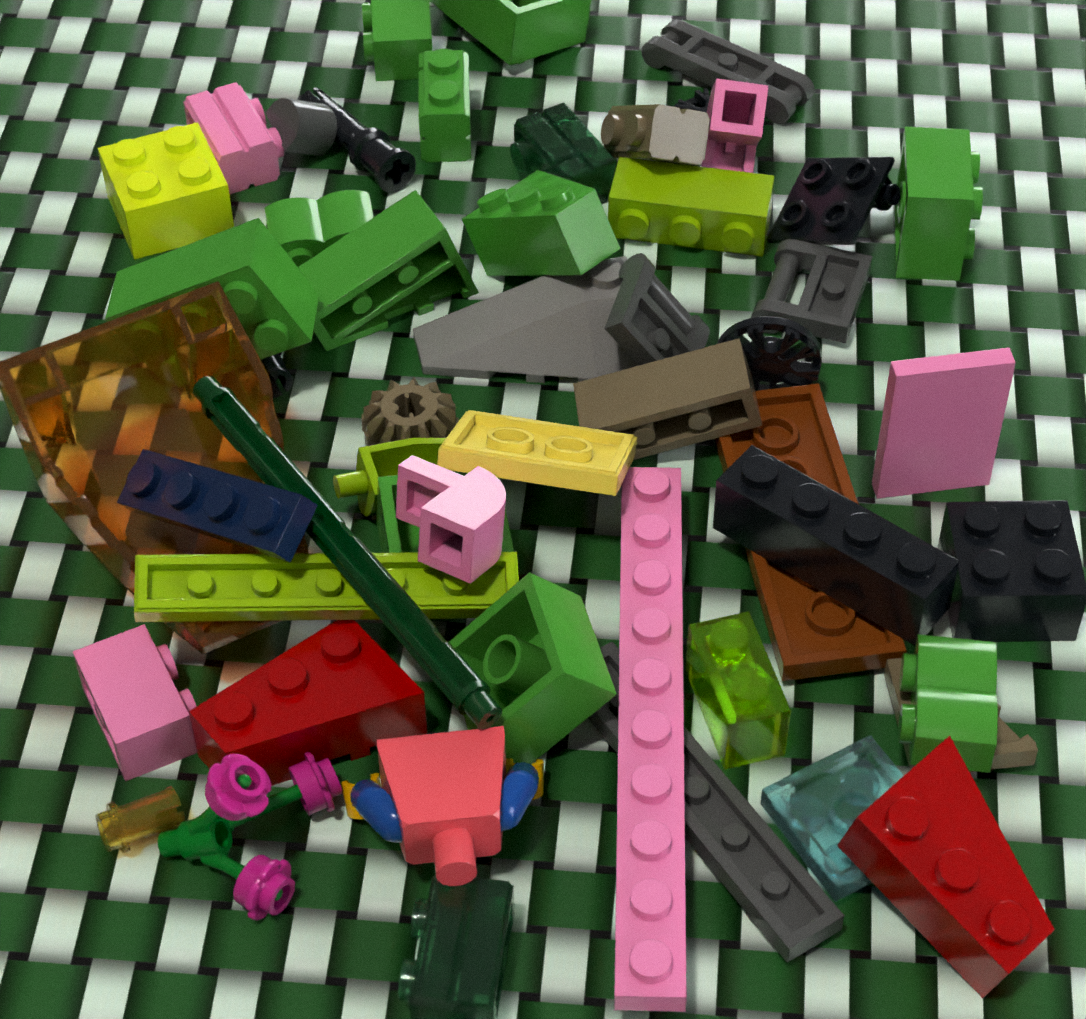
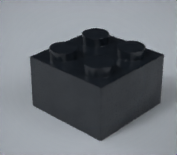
(1015, 571)

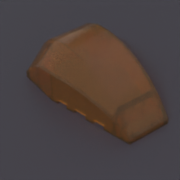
(125, 388)

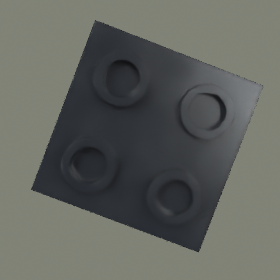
(835, 200)

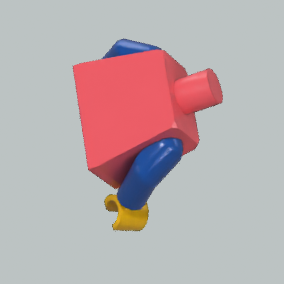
(446, 797)

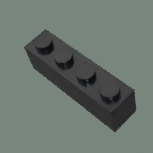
(834, 544)

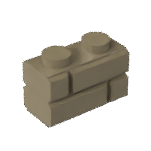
(656, 133)

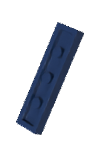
(217, 504)

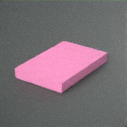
(942, 422)

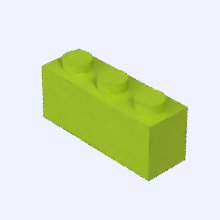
(691, 206)

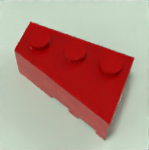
(319, 698)
(950, 869)

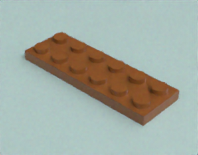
(805, 626)

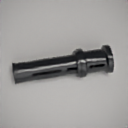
(368, 147)

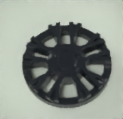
(771, 357)

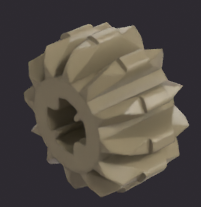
(408, 413)

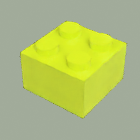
(166, 189)

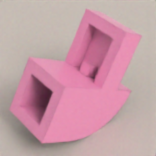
(735, 124)
(455, 514)

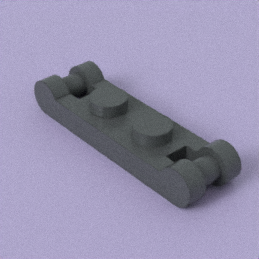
(712, 57)

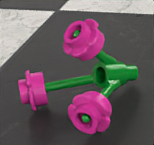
(236, 796)

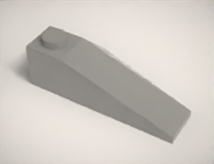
(531, 330)

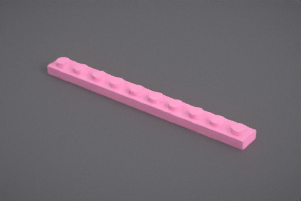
(650, 748)

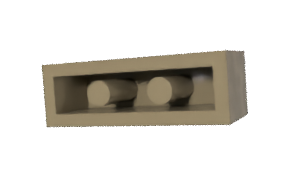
(674, 399)

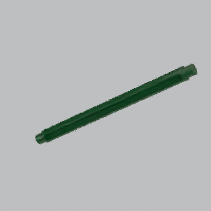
(352, 558)

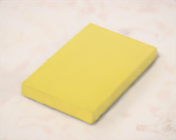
(539, 452)

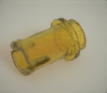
(138, 819)

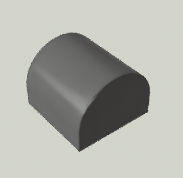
(303, 125)

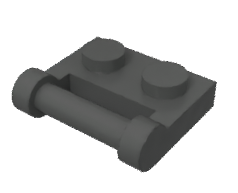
(829, 294)
(649, 318)

